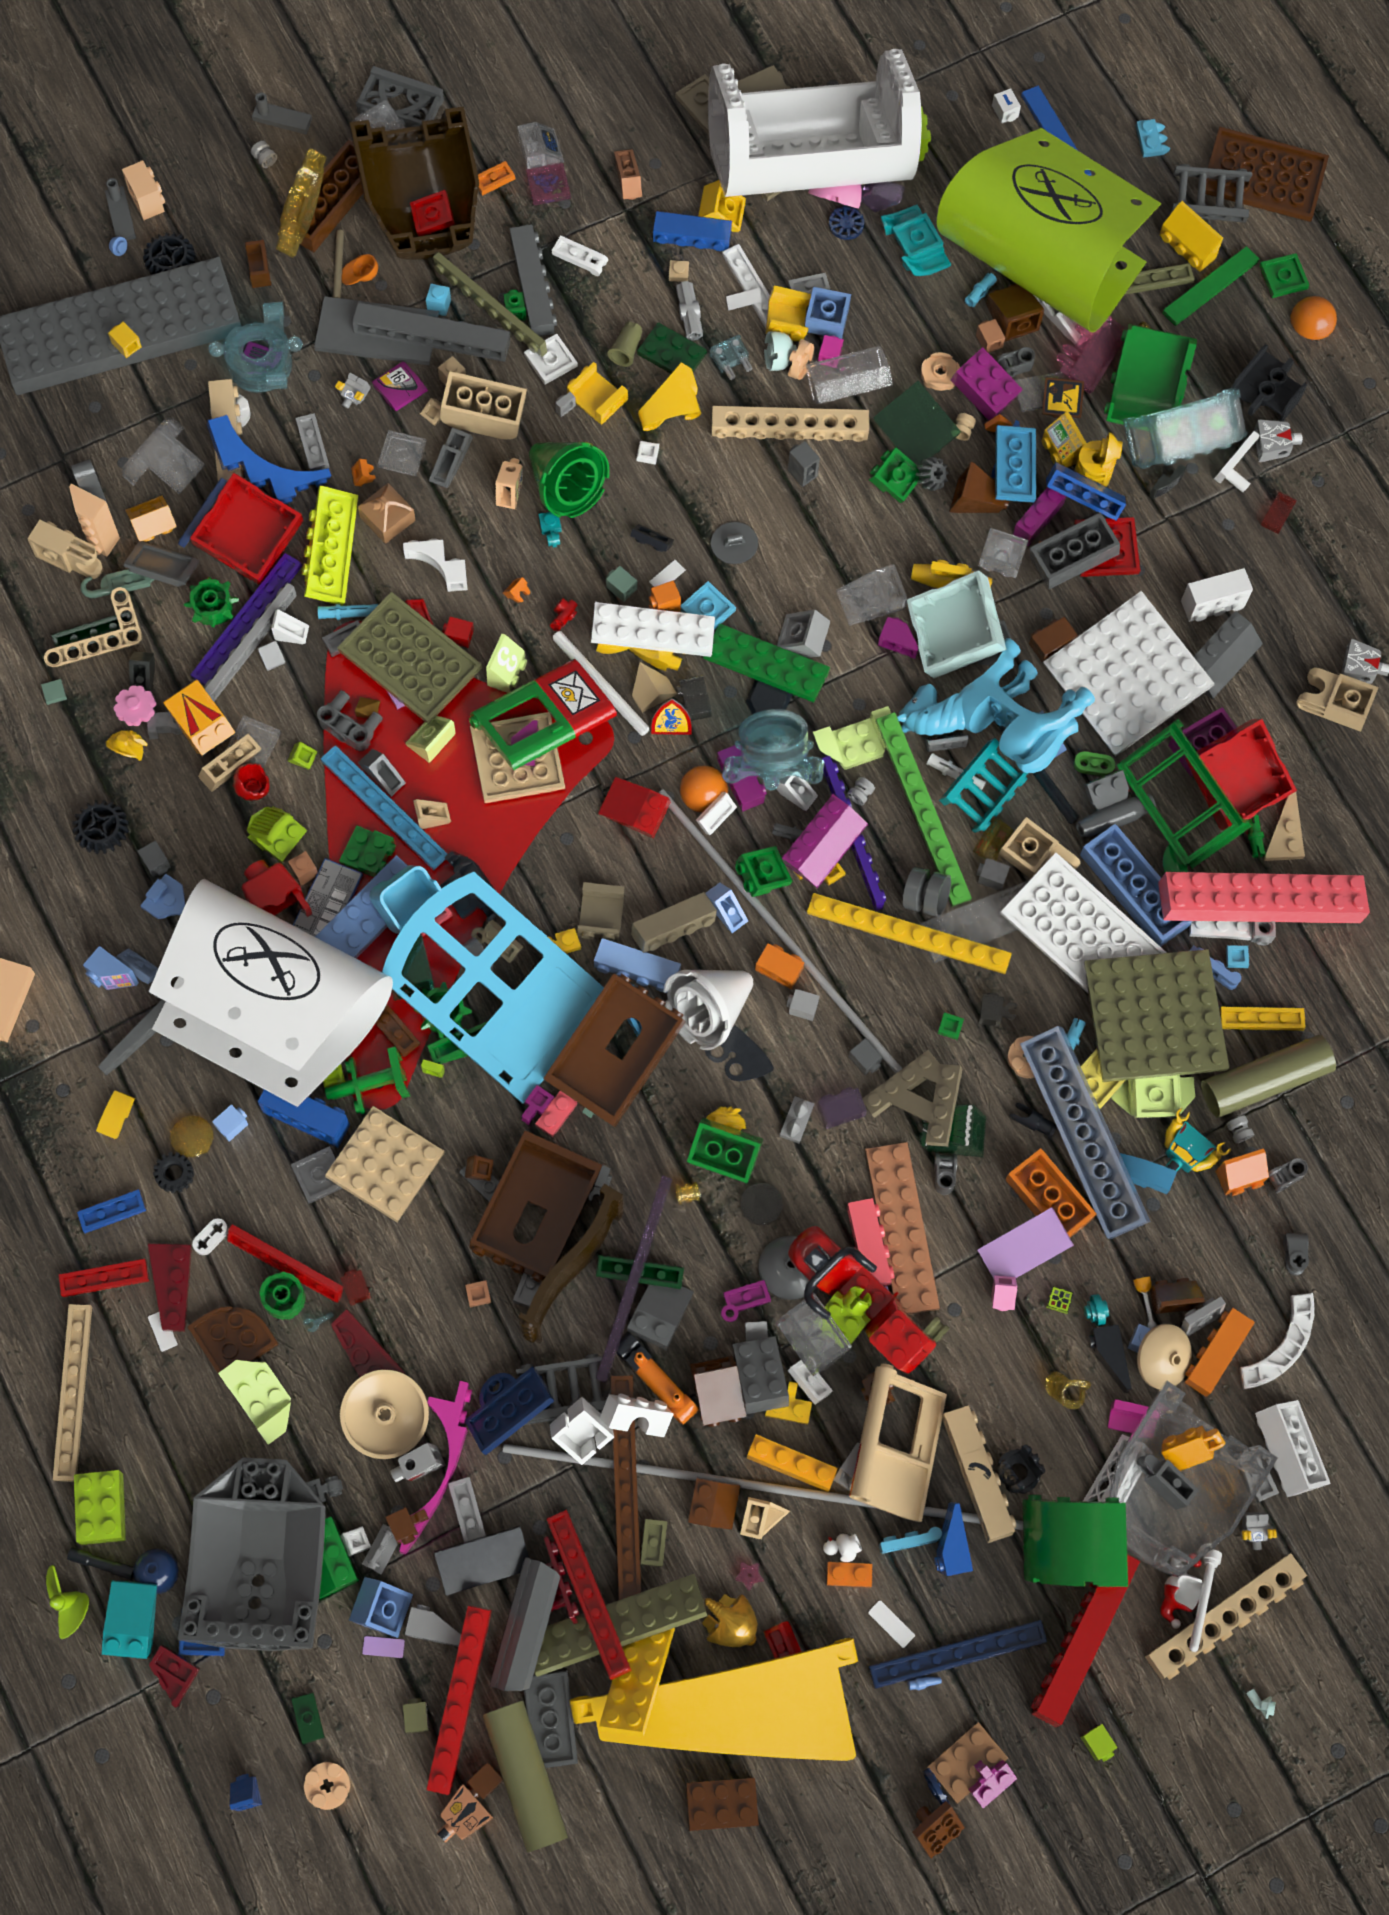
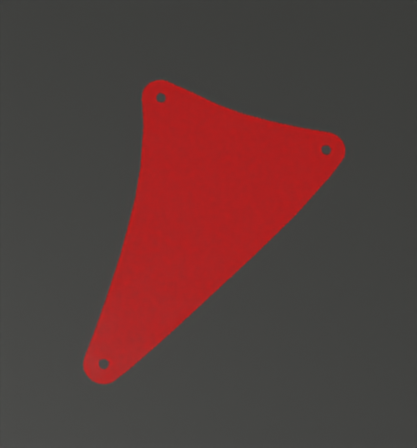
(485, 832)

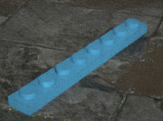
(384, 807)

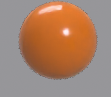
(1314, 317)
(701, 787)

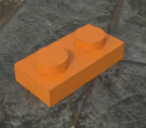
(495, 178)
(849, 1574)

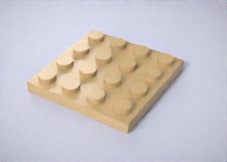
(496, 775)
(384, 1164)

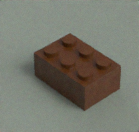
(722, 1804)

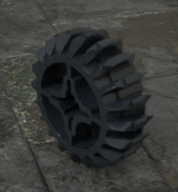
(176, 247)
(116, 818)

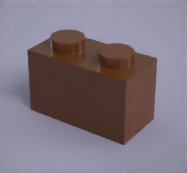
(1052, 638)

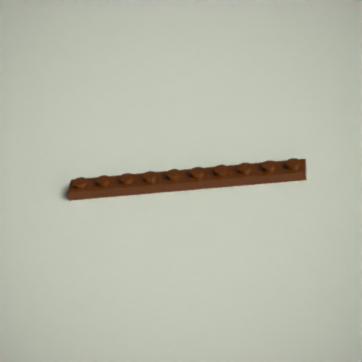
(626, 1499)

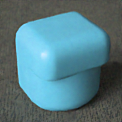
(403, 896)

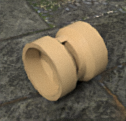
(965, 423)

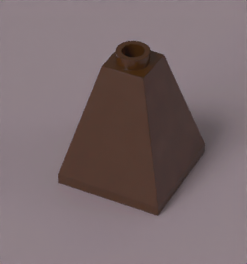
(976, 493)

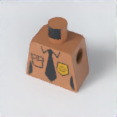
(463, 1815)

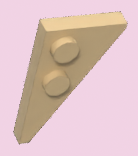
(1287, 837)

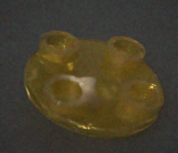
(191, 1136)

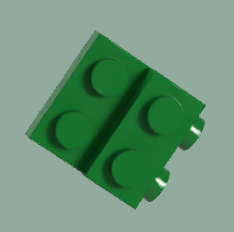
(895, 474)
(367, 851)
(762, 871)

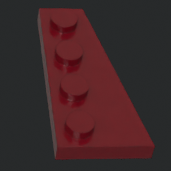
(171, 1280)
(361, 1347)

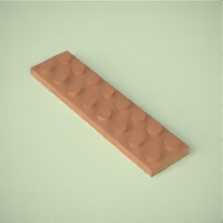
(903, 1227)

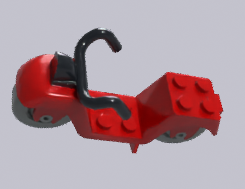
(840, 1270)

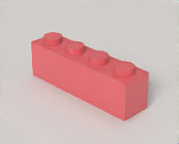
(868, 1237)

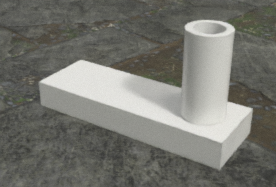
(1228, 471)

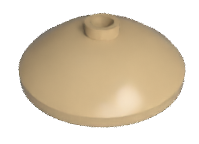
(1164, 1355)

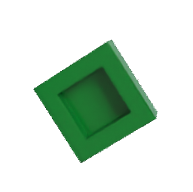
(950, 1026)

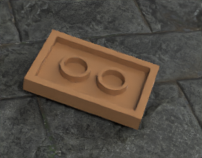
(956, 1765)

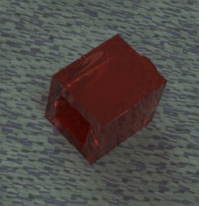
(355, 1287)

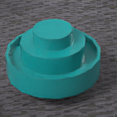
(1096, 1310)

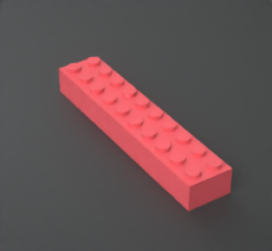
(1263, 897)

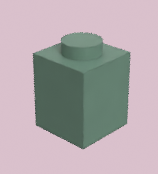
(621, 583)

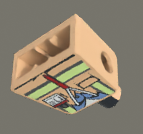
(509, 476)

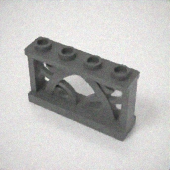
(400, 84)

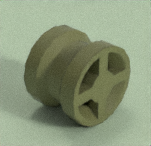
(936, 1329)

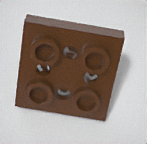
(937, 1828)

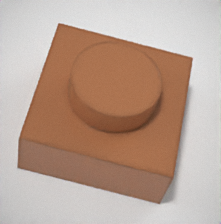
(478, 1293)

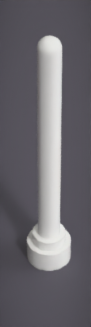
(1211, 1561)

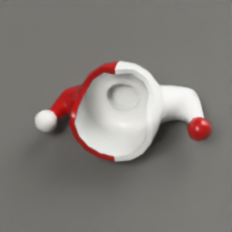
(1180, 1593)

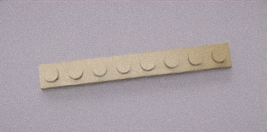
(72, 1392)

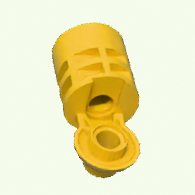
(1099, 459)

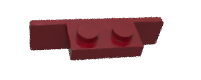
(564, 1589)

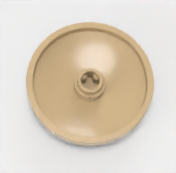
(384, 1414)

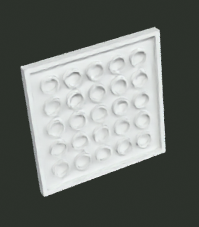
(1133, 671)

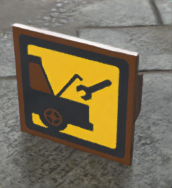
(1063, 396)

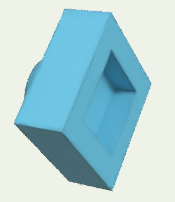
(1237, 956)

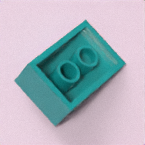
(129, 1620)

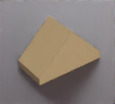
(431, 813)

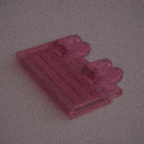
(1096, 353)

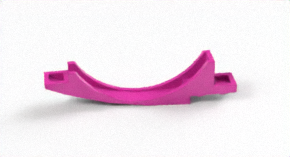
(451, 1416)

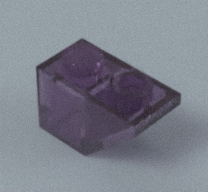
(882, 195)

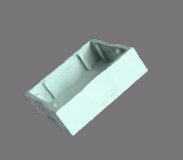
(956, 624)

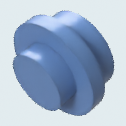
(118, 245)

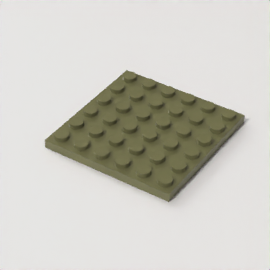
(1155, 1015)

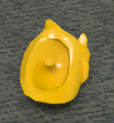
(127, 744)
(729, 1117)

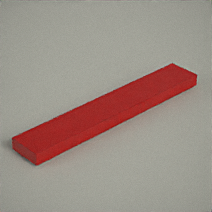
(284, 1263)

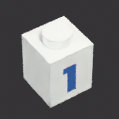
(1006, 106)

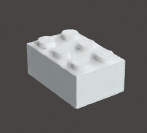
(1216, 595)

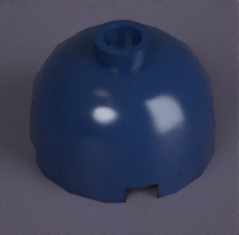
(158, 1568)

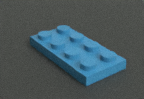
(1015, 464)

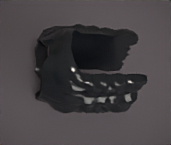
(1009, 1477)

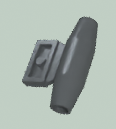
(1112, 805)

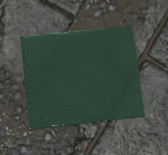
(917, 424)

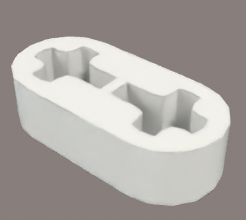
(206, 1233)

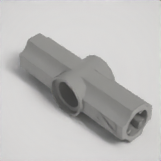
(689, 310)

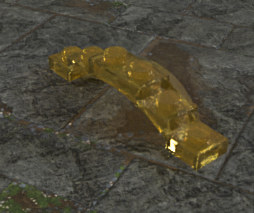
(301, 203)

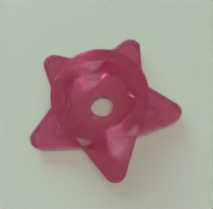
(749, 1581)

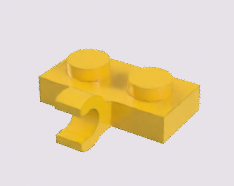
(797, 1411)

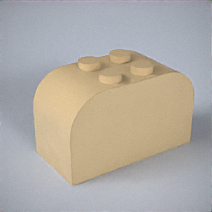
(482, 406)

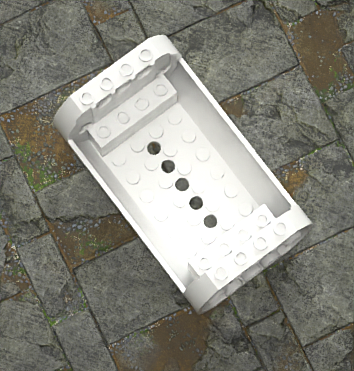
(815, 133)

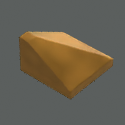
(366, 707)

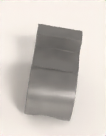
(162, 723)

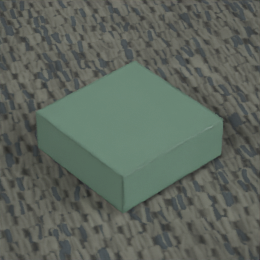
(54, 691)

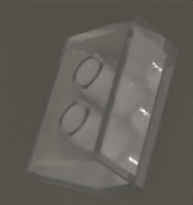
(812, 1337)

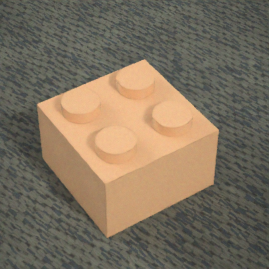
(144, 190)

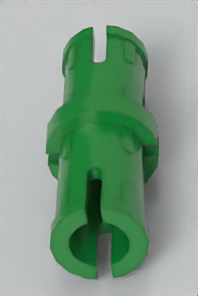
(1256, 837)

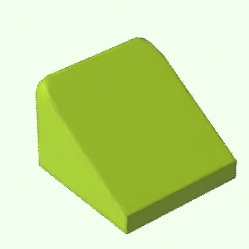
(302, 755)

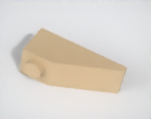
(227, 763)

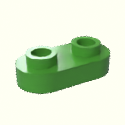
(1094, 763)

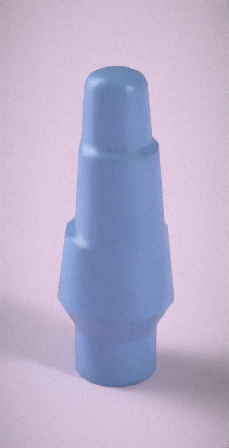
(923, 1682)

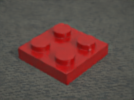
(432, 213)

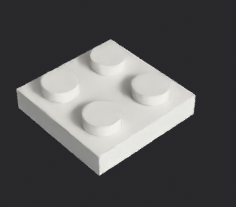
(554, 363)

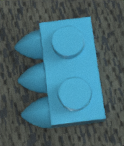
(1150, 138)

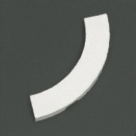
(1290, 1348)

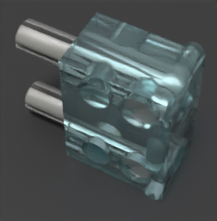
(730, 354)

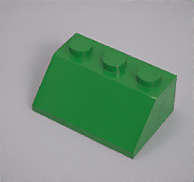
(336, 1566)

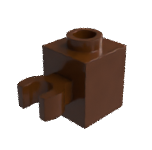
(403, 1525)

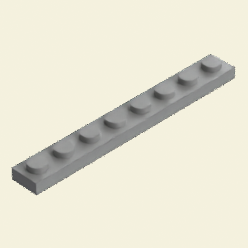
(249, 642)

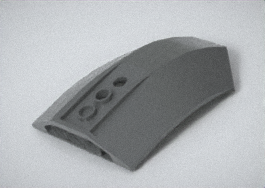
(250, 1525)

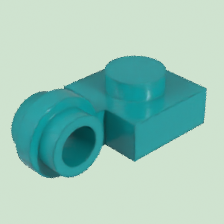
(551, 526)

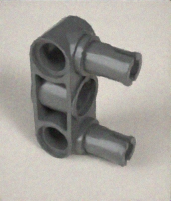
(344, 727)

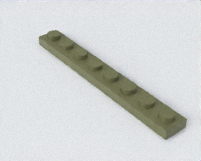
(491, 305)

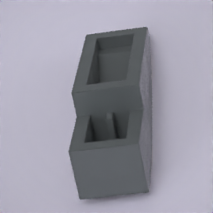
(450, 457)

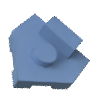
(164, 898)

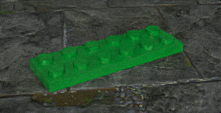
(768, 663)

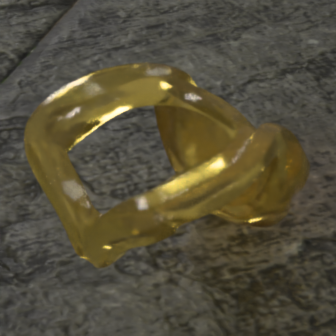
(1056, 1385)

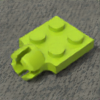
(850, 1312)

